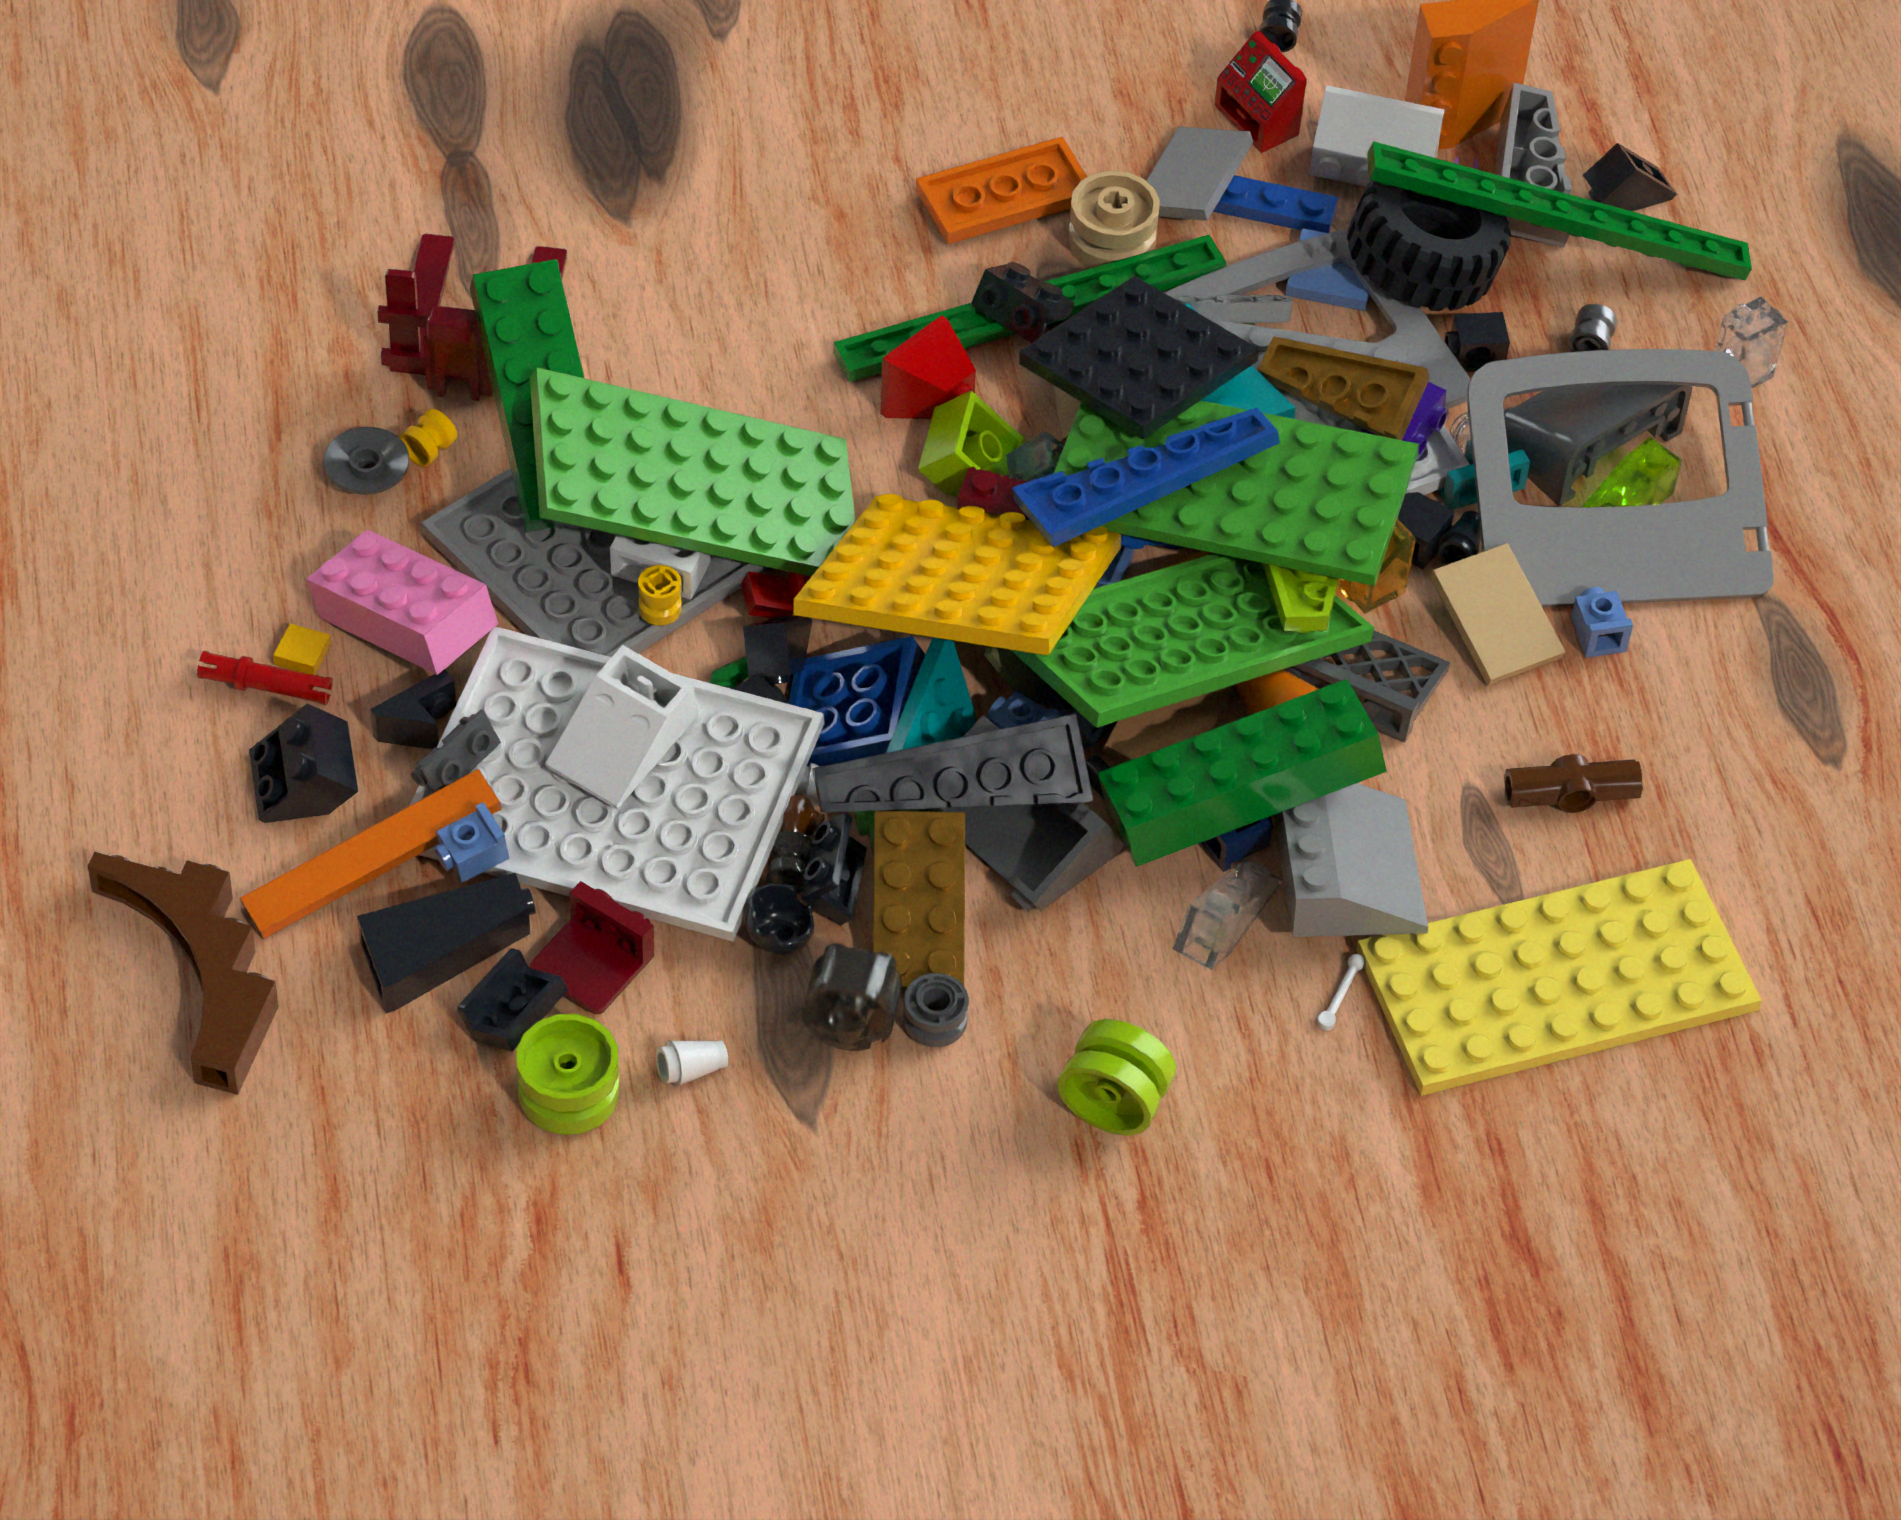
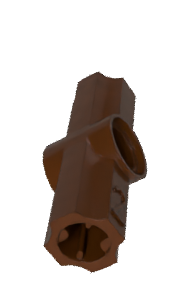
(1573, 783)

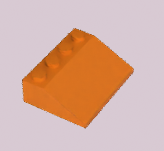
(1469, 60)

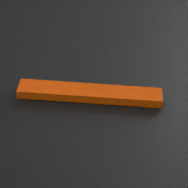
(365, 855)

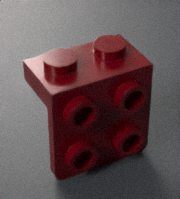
(597, 949)

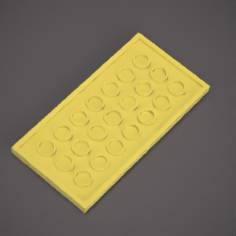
(1557, 976)

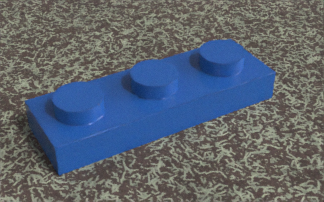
(1277, 204)

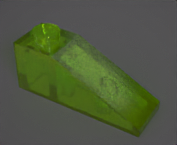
(1640, 478)

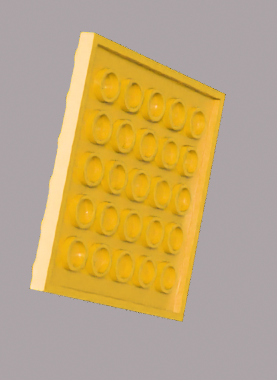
(956, 575)

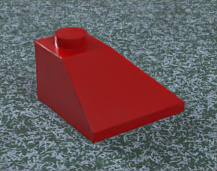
(925, 373)

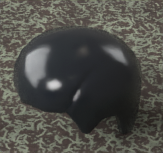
(778, 919)

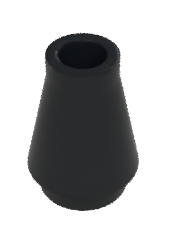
(1461, 539)

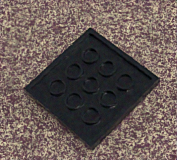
(1138, 357)

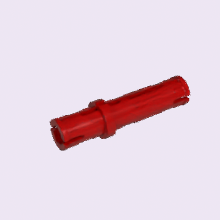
(246, 674)

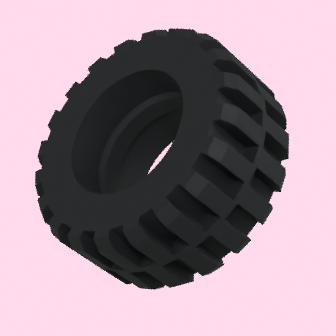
(1426, 247)

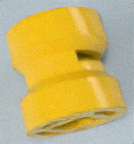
(430, 435)
(659, 595)

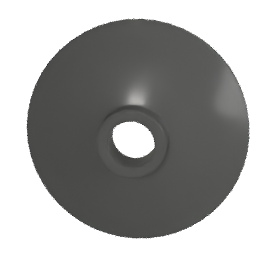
(366, 460)

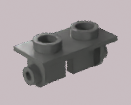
(459, 755)

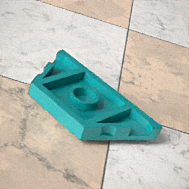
(938, 702)

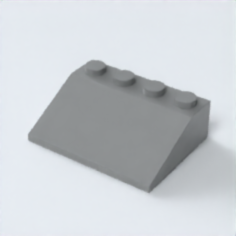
(1350, 865)

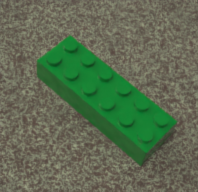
(523, 328)
(1242, 772)

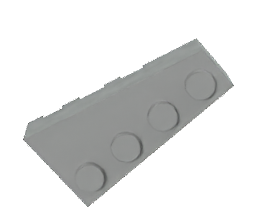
(1532, 153)

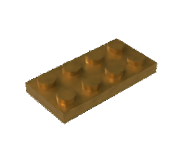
(920, 892)

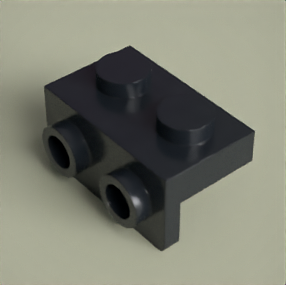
(1020, 300)
(834, 870)
(509, 1001)

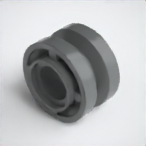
(940, 993)

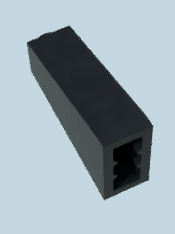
(441, 936)

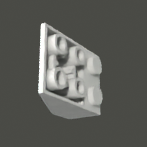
(623, 726)

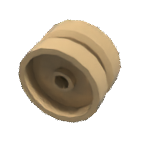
(1112, 218)

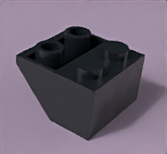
(303, 767)

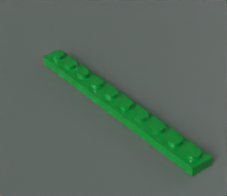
(1558, 211)
(1161, 268)

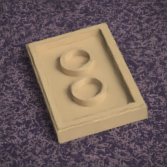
(1497, 614)

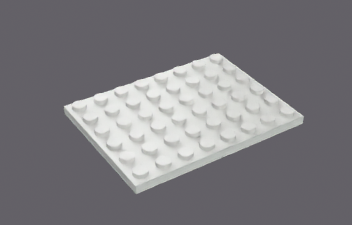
(688, 834)

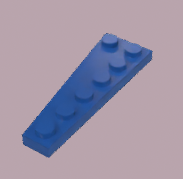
(1085, 500)

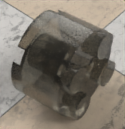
(852, 997)

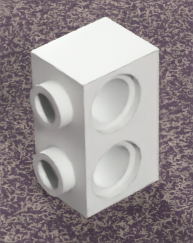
(633, 556)

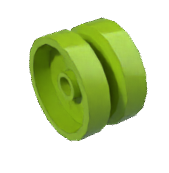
(568, 1074)
(1116, 1077)

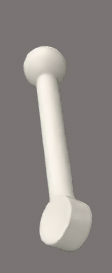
(1327, 1019)

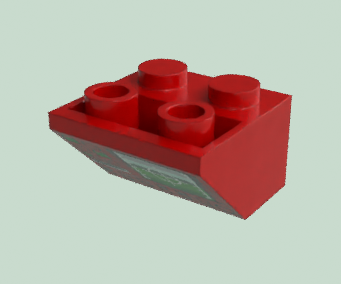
(1262, 93)

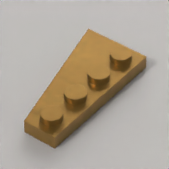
(1351, 385)

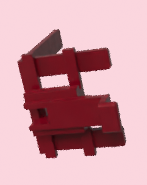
(436, 338)

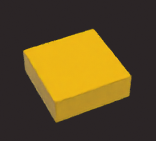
(302, 649)

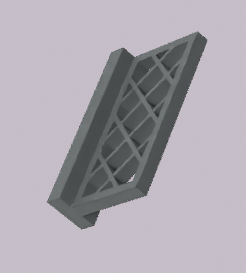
(1385, 705)

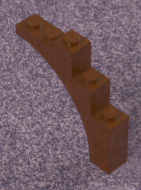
(220, 949)

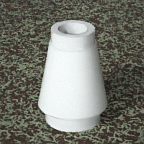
(689, 1060)

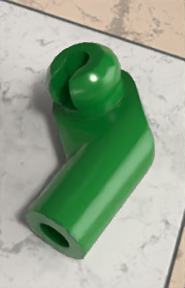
(730, 674)

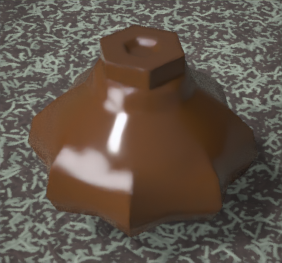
(801, 815)

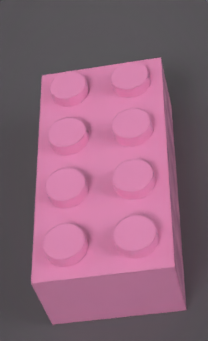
(402, 601)

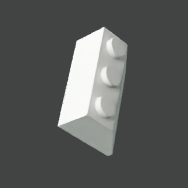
(1355, 119)

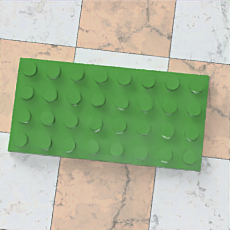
(688, 474)
(1308, 504)
(1181, 638)

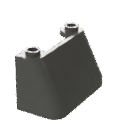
(1578, 425)
(1037, 846)

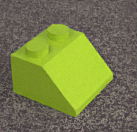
(965, 436)

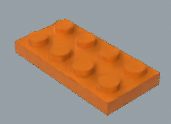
(1001, 190)

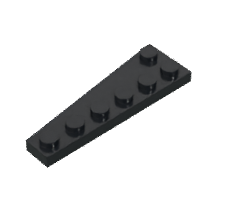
(992, 768)

